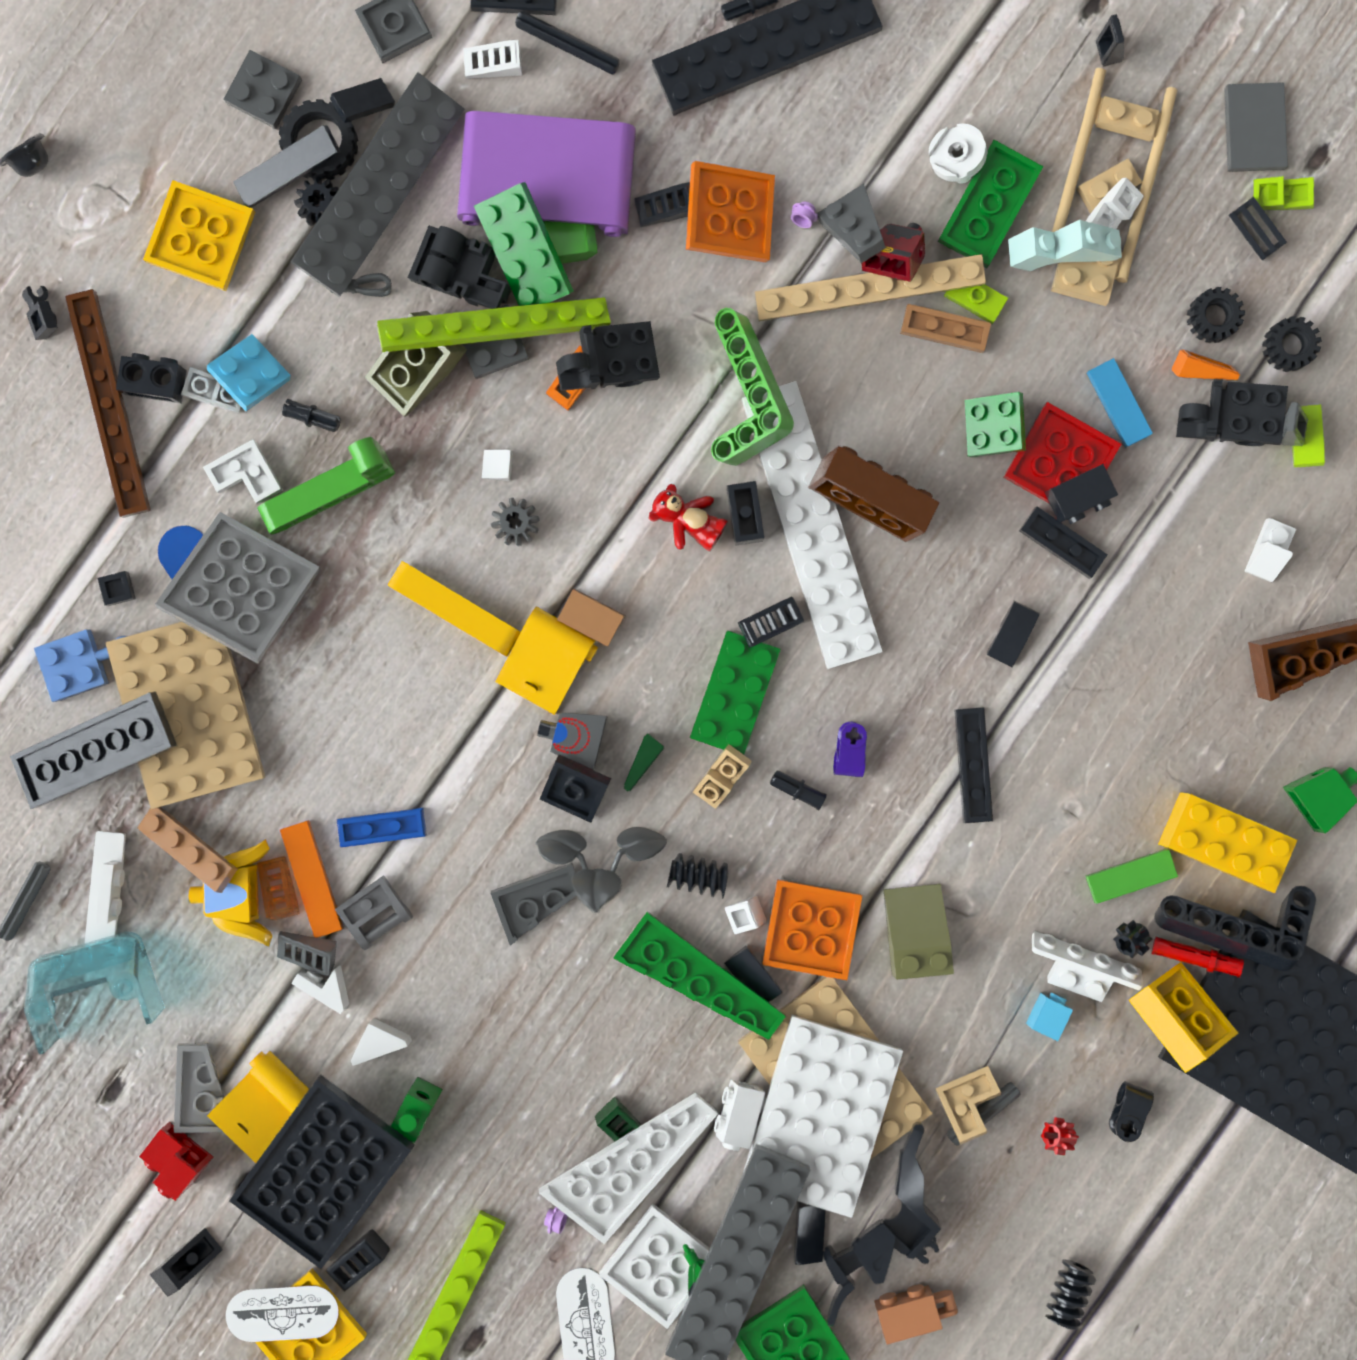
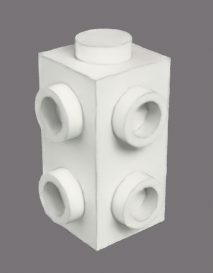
(739, 1116)

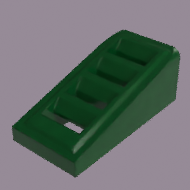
(646, 755)
(612, 1115)

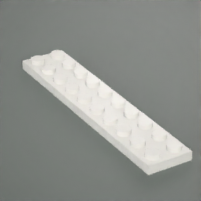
(817, 541)

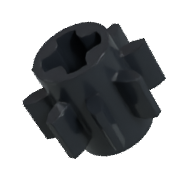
(1132, 939)

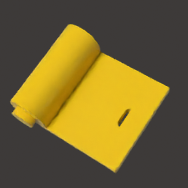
(547, 657)
(259, 1105)

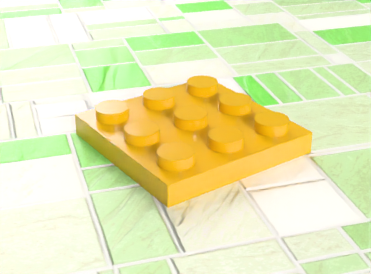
(199, 235)
(332, 1346)

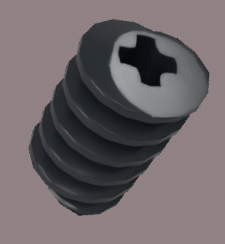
(698, 875)
(1072, 1295)

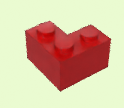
(176, 1159)

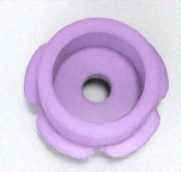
(804, 214)
(555, 1220)

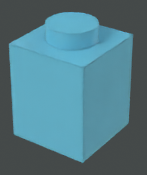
(1049, 1015)

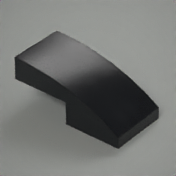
(1013, 633)

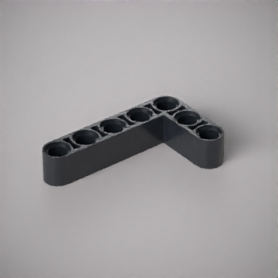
(1244, 931)

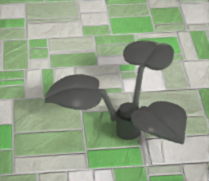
(598, 885)

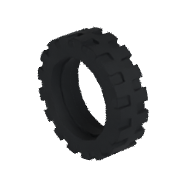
(315, 111)

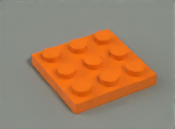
(730, 212)
(812, 929)

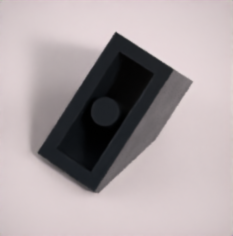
(186, 1262)

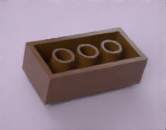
(874, 494)

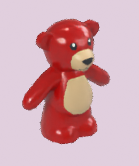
(688, 517)

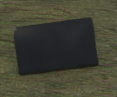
(753, 974)
(809, 1234)

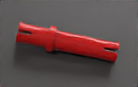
(1207, 959)

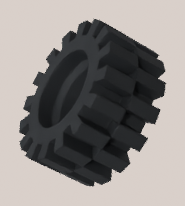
(1227, 303)
(1303, 332)

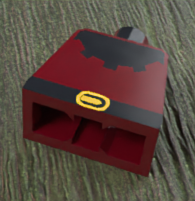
(902, 253)

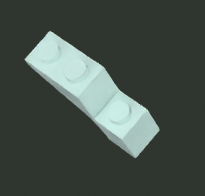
(1074, 243)

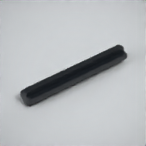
(567, 42)

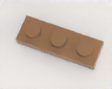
(945, 328)

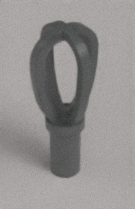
(354, 284)

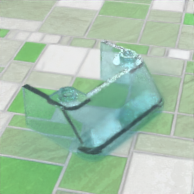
(113, 959)

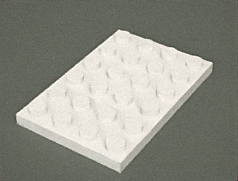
(828, 1108)

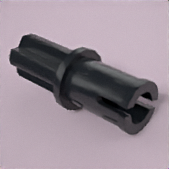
(742, 7)
(311, 415)
(798, 789)

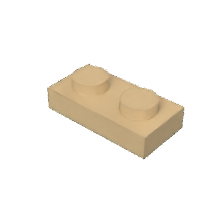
(1096, 188)

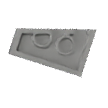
(196, 1089)

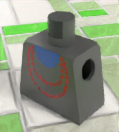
(575, 736)

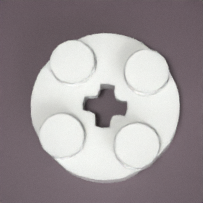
(962, 167)

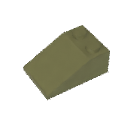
(412, 374)
(917, 932)

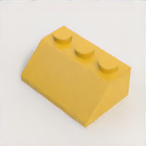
(1183, 1017)

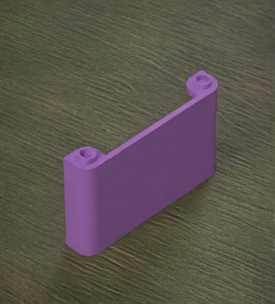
(571, 167)

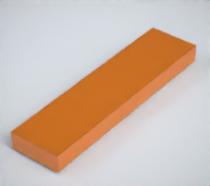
(311, 879)

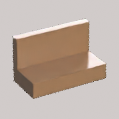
(591, 617)

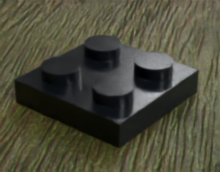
(575, 788)

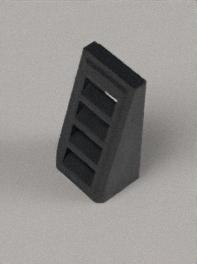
(1111, 42)
(664, 194)
(787, 614)
(374, 1250)

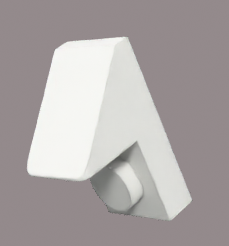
(1271, 550)
(330, 993)

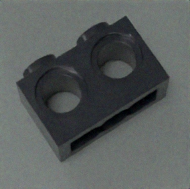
(150, 385)

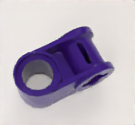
(850, 756)

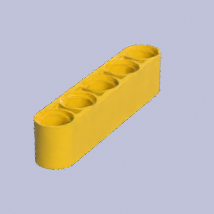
(454, 608)

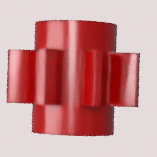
(1059, 1136)

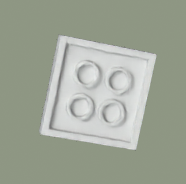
(652, 1265)

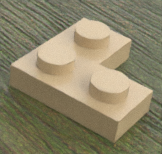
(960, 1102)

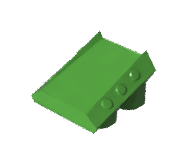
(572, 240)

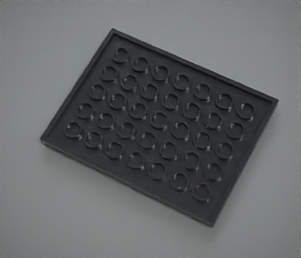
(1291, 1048)

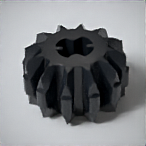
(310, 198)

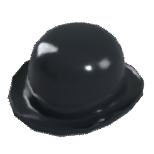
(27, 158)

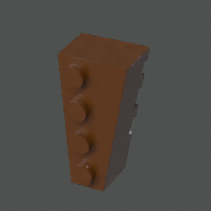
(1297, 657)

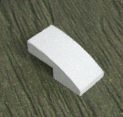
(1116, 205)

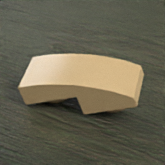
(722, 776)

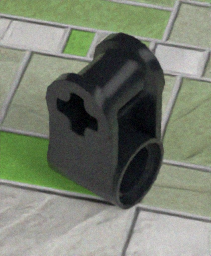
(1131, 1107)

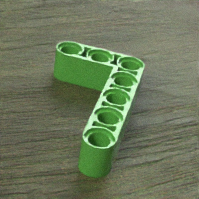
(754, 390)
(365, 470)

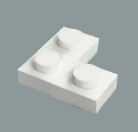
(245, 465)

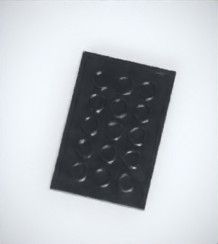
(321, 1172)

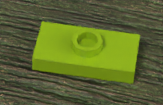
(979, 300)

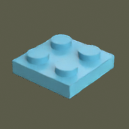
(248, 372)

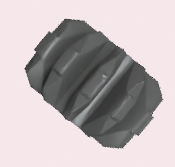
(506, 527)

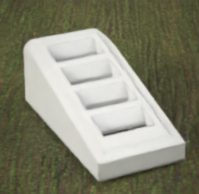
(503, 69)

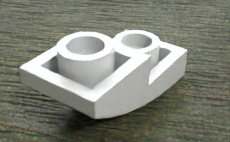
(206, 389)

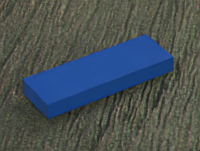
(381, 827)

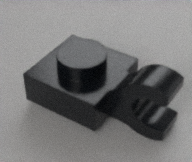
(40, 316)

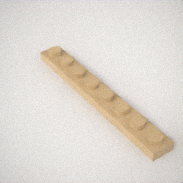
(868, 288)

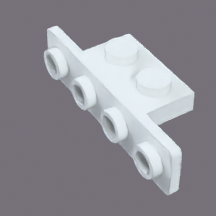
(105, 885)
(1082, 969)

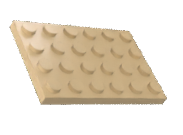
(202, 706)
(830, 1006)

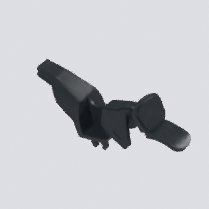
(907, 1232)

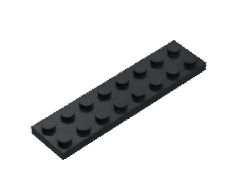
(761, 49)

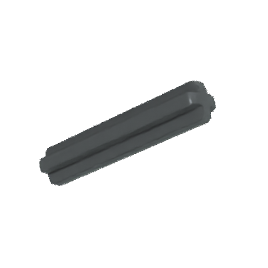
(24, 900)
(992, 1107)

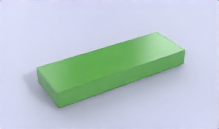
(1131, 876)

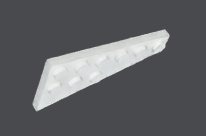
(617, 1179)

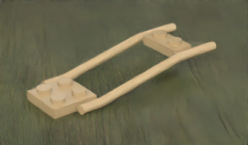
(1095, 280)

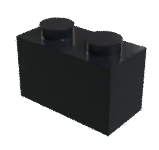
(1082, 493)
(745, 513)

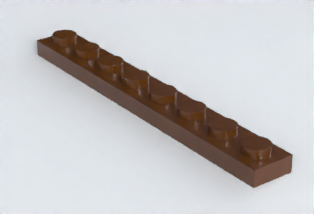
(107, 403)

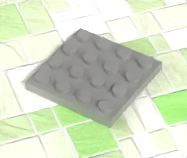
(238, 587)

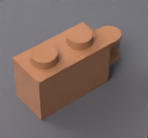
(913, 1312)

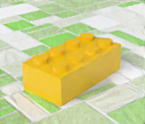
(1227, 842)

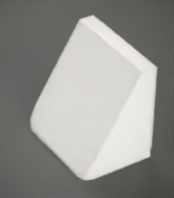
(497, 465)
(746, 915)

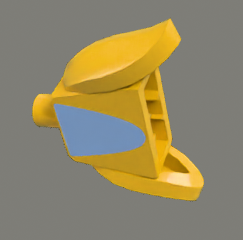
(237, 905)

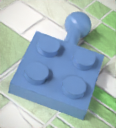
(72, 665)

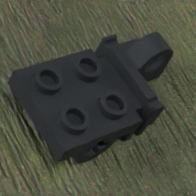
(458, 268)
(610, 356)
(1240, 413)

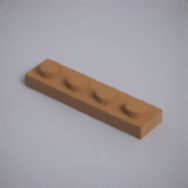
(187, 849)

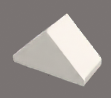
(378, 1041)

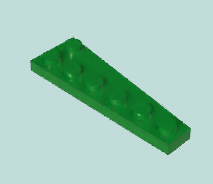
(679, 965)

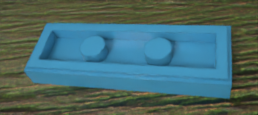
(1119, 403)

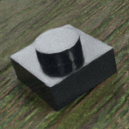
(116, 588)

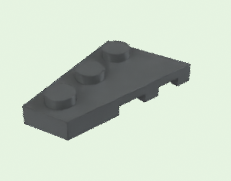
(854, 224)
(532, 899)

